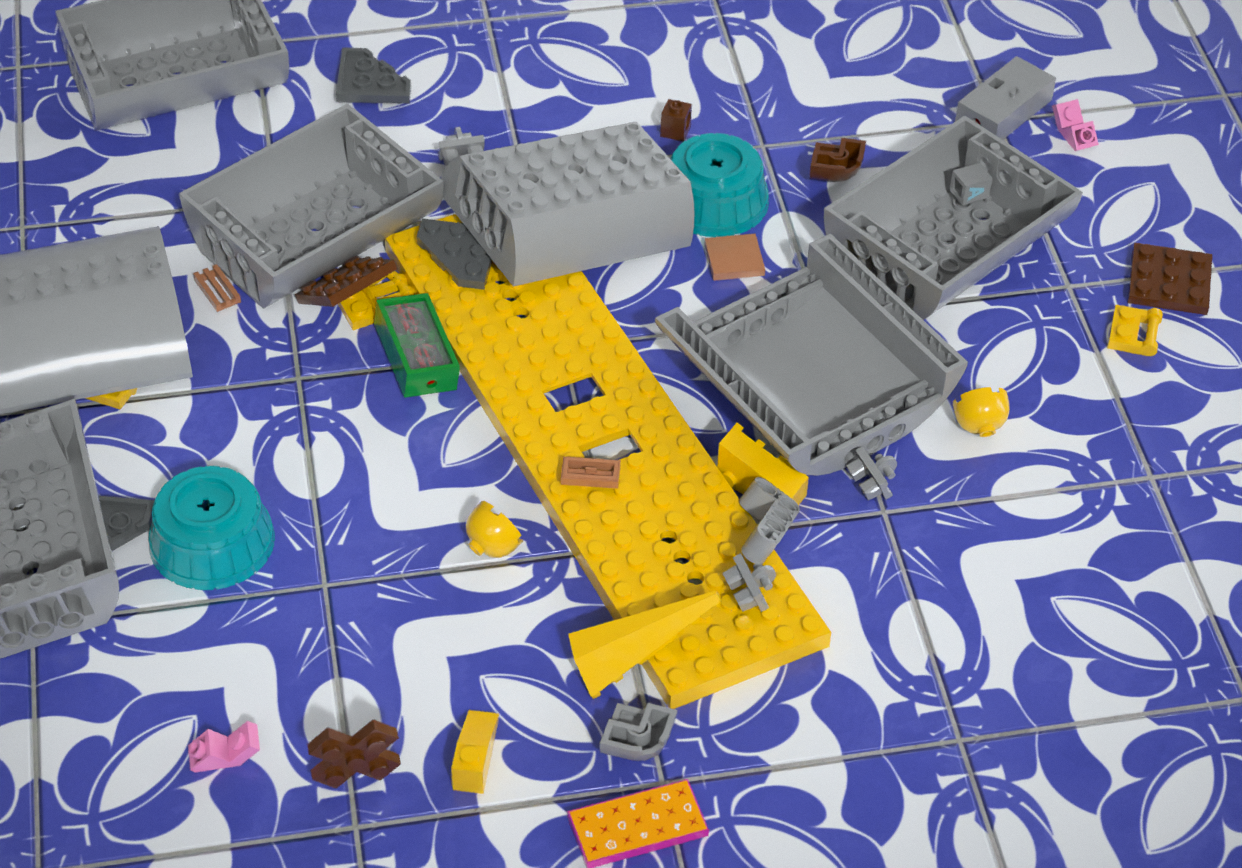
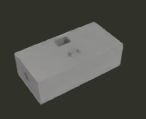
(1008, 97)

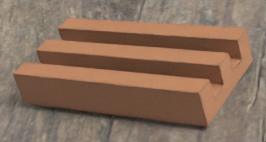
(210, 276)
(590, 472)

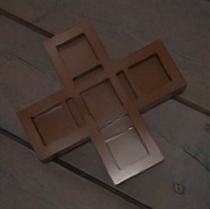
(360, 753)

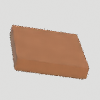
(734, 257)

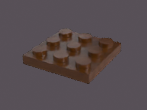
(1170, 278)
(346, 281)

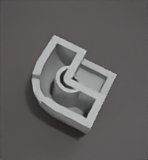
(637, 732)

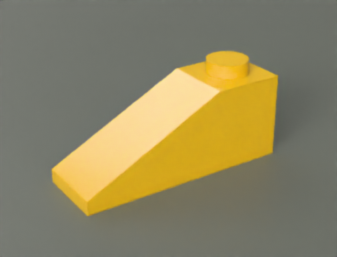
(474, 752)

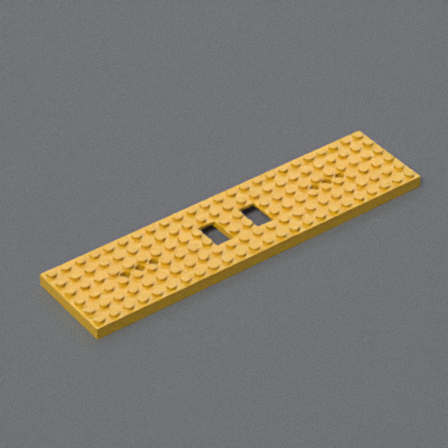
(661, 492)

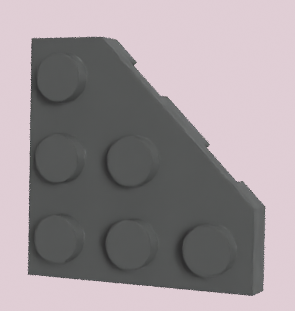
(369, 80)
(456, 252)
(125, 518)

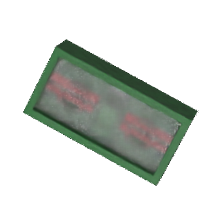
(416, 345)

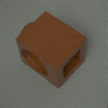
(676, 120)

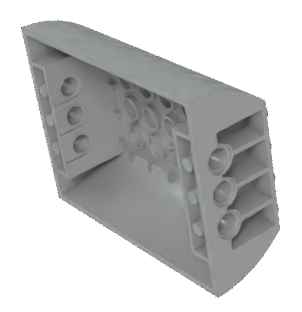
(151, 40)
(572, 202)
(263, 209)
(908, 212)

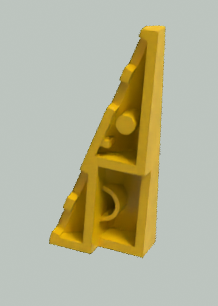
(616, 646)

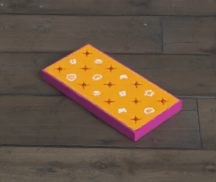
(637, 823)

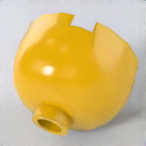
(982, 411)
(491, 532)

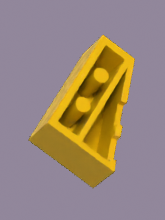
(744, 460)

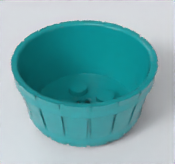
(726, 197)
(214, 545)

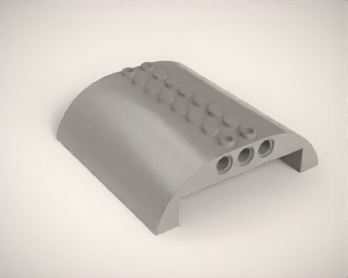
(88, 320)
(822, 360)

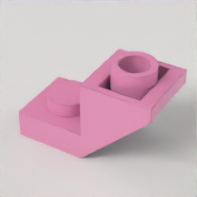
(1071, 125)
(218, 751)

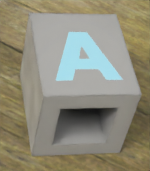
(971, 183)

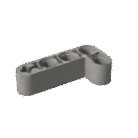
(775, 516)

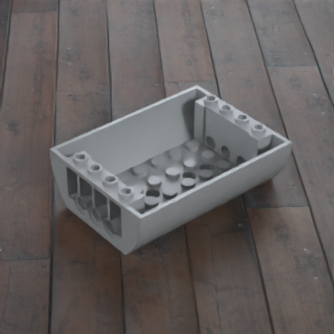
(66, 538)

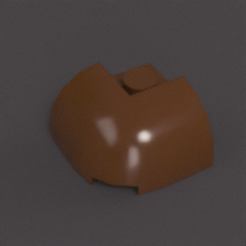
(837, 162)

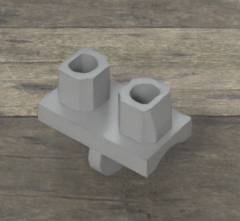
(459, 145)
(877, 471)
(760, 577)

